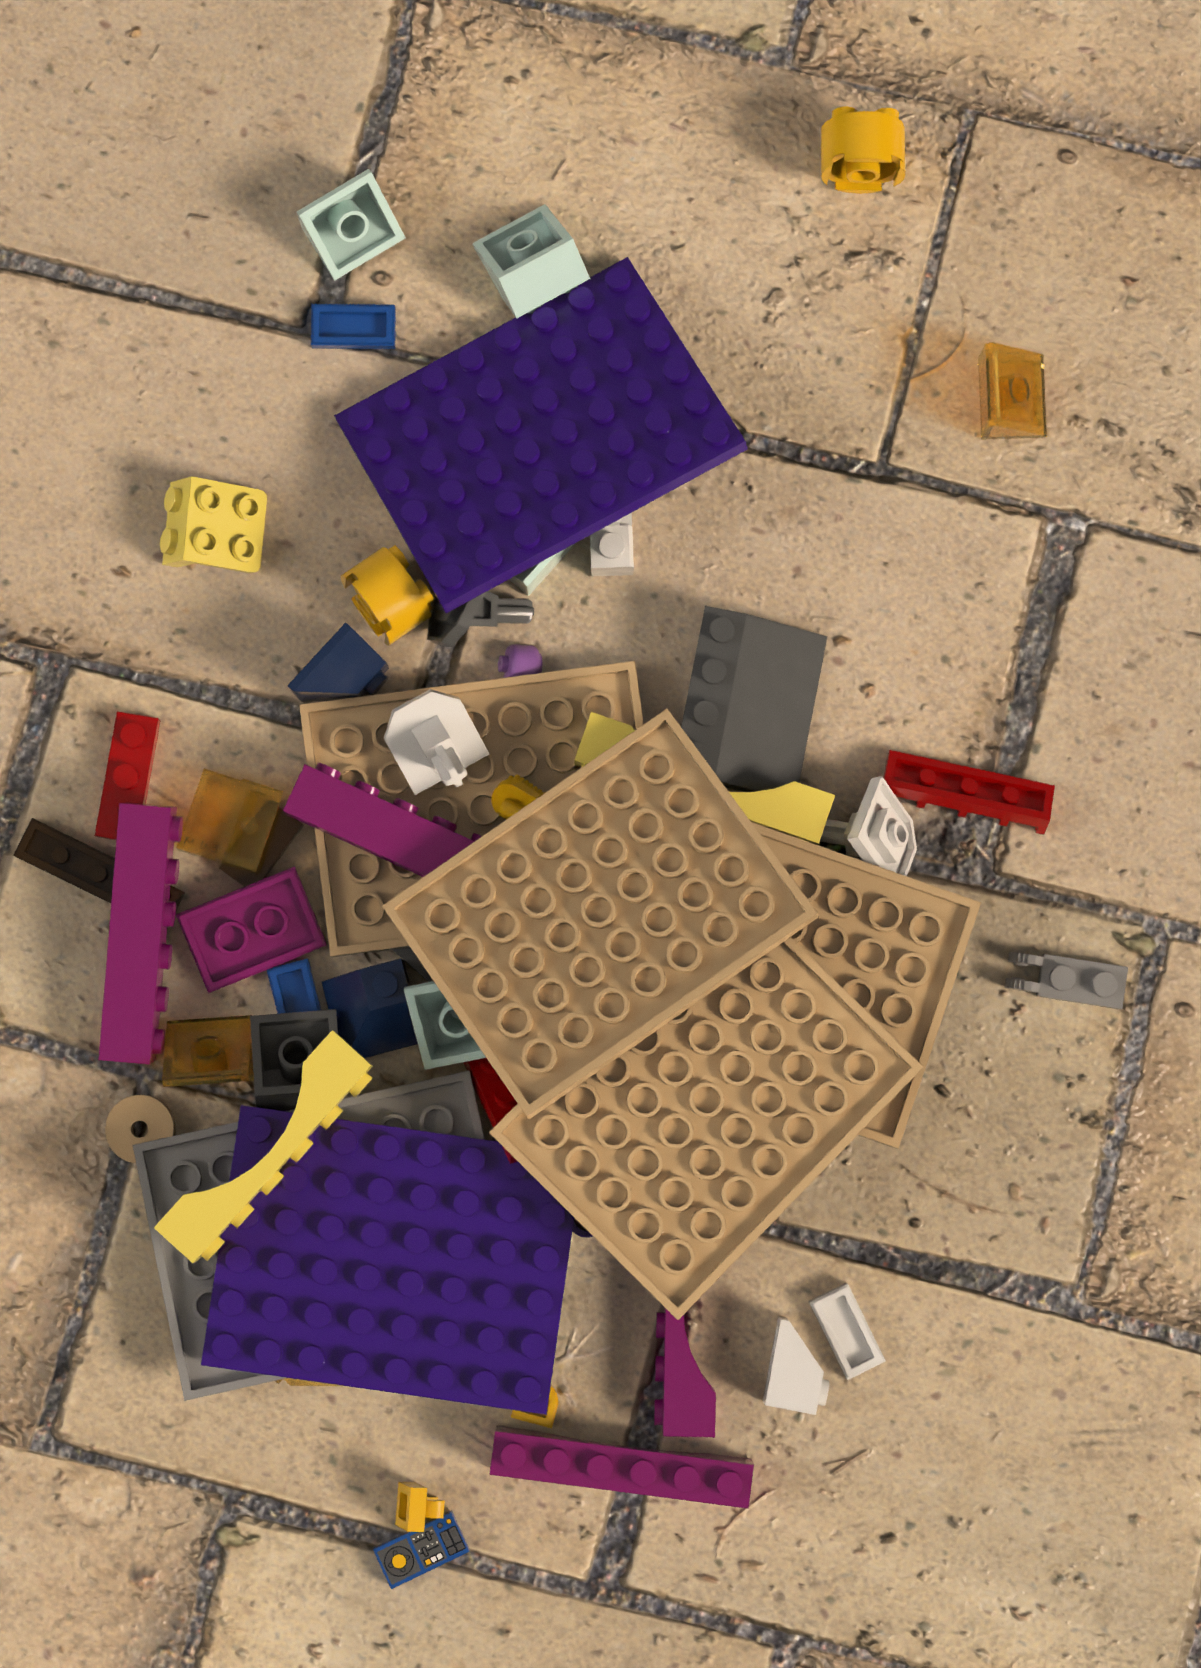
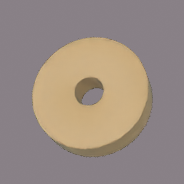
(131, 1110)

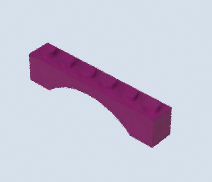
(688, 1397)
(622, 1468)

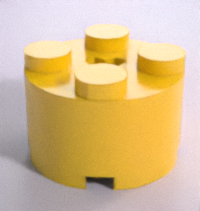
(863, 149)
(388, 594)

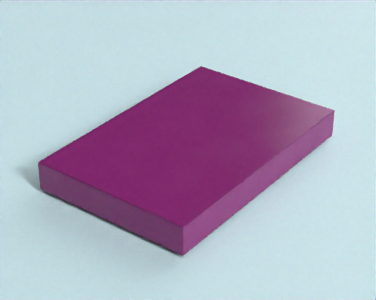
(251, 929)

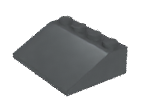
(752, 698)

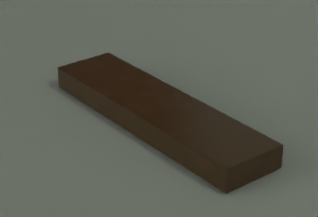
(72, 861)

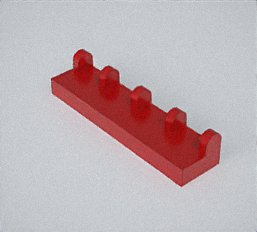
(969, 790)

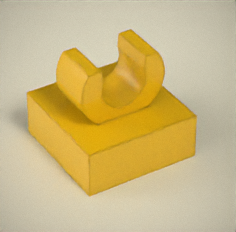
(415, 1506)

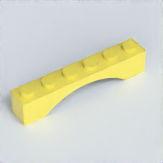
(787, 809)
(203, 1216)

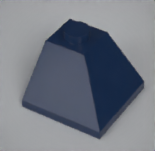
(341, 670)
(372, 1008)

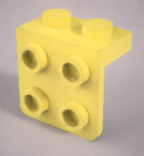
(213, 525)

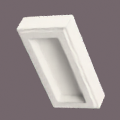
(847, 1331)

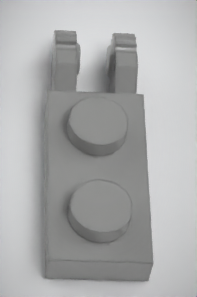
(1072, 980)

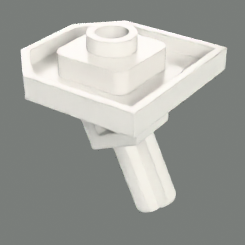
(433, 740)
(878, 832)

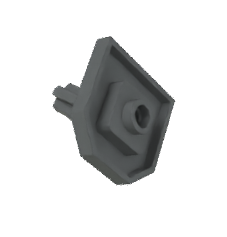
(484, 610)

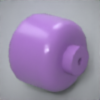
(520, 661)

